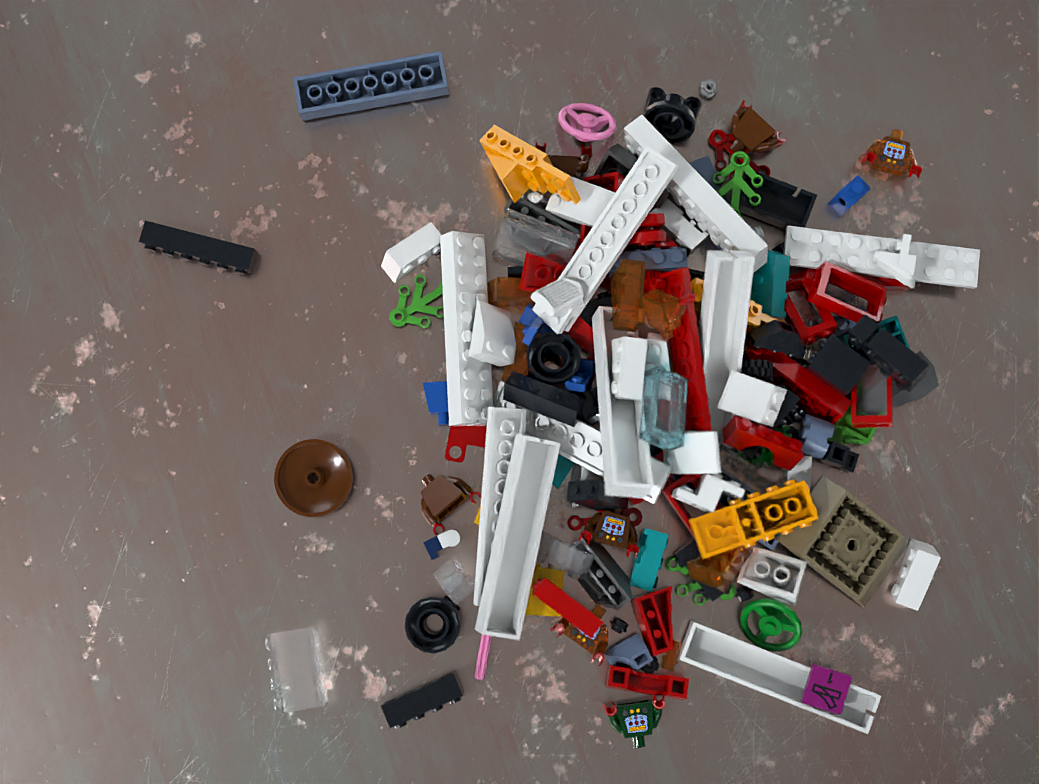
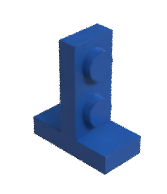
(533, 324)
(583, 378)

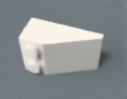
(587, 210)
(492, 335)
(752, 398)
(697, 455)
(773, 575)

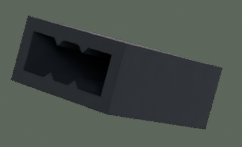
(837, 364)
(592, 495)

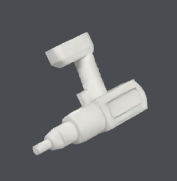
(535, 197)

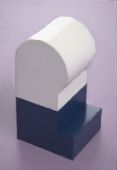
(435, 544)

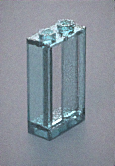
(663, 408)

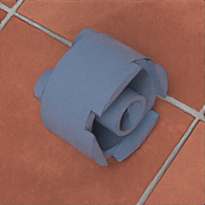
(815, 436)

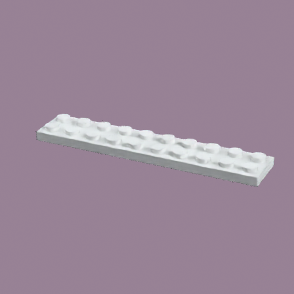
(618, 223)
(854, 253)
(500, 437)
(579, 443)

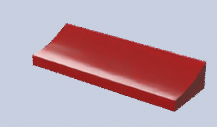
(814, 394)

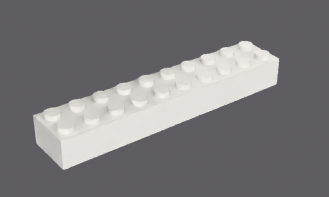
(697, 196)
(463, 285)
(723, 325)
(623, 453)
(517, 537)
(768, 673)

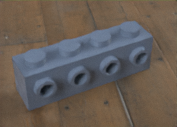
(655, 259)

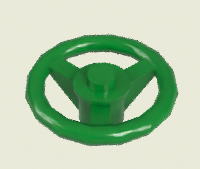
(771, 624)

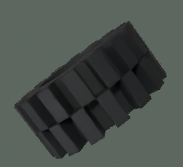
(758, 369)

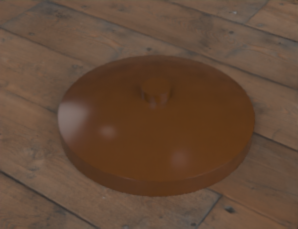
(313, 478)

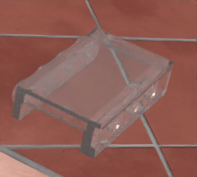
(526, 234)
(296, 670)

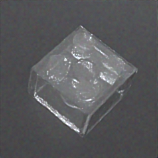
(454, 580)

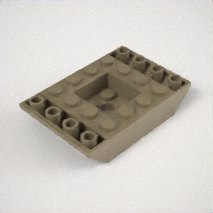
(825, 542)

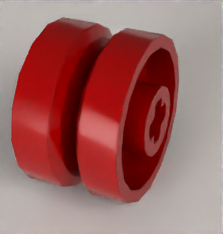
(646, 234)

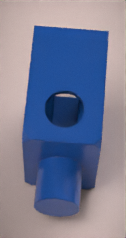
(850, 194)
(437, 400)

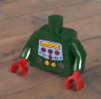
(635, 718)

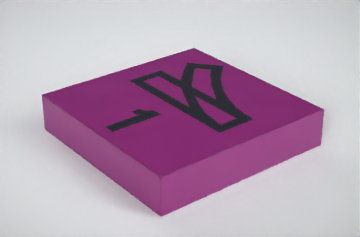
(826, 688)

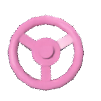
(585, 125)

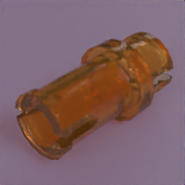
(671, 657)

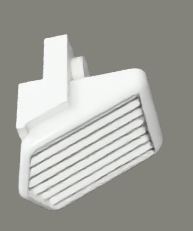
(899, 263)
(558, 303)

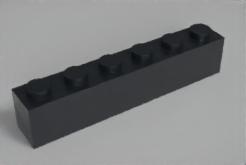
(198, 247)

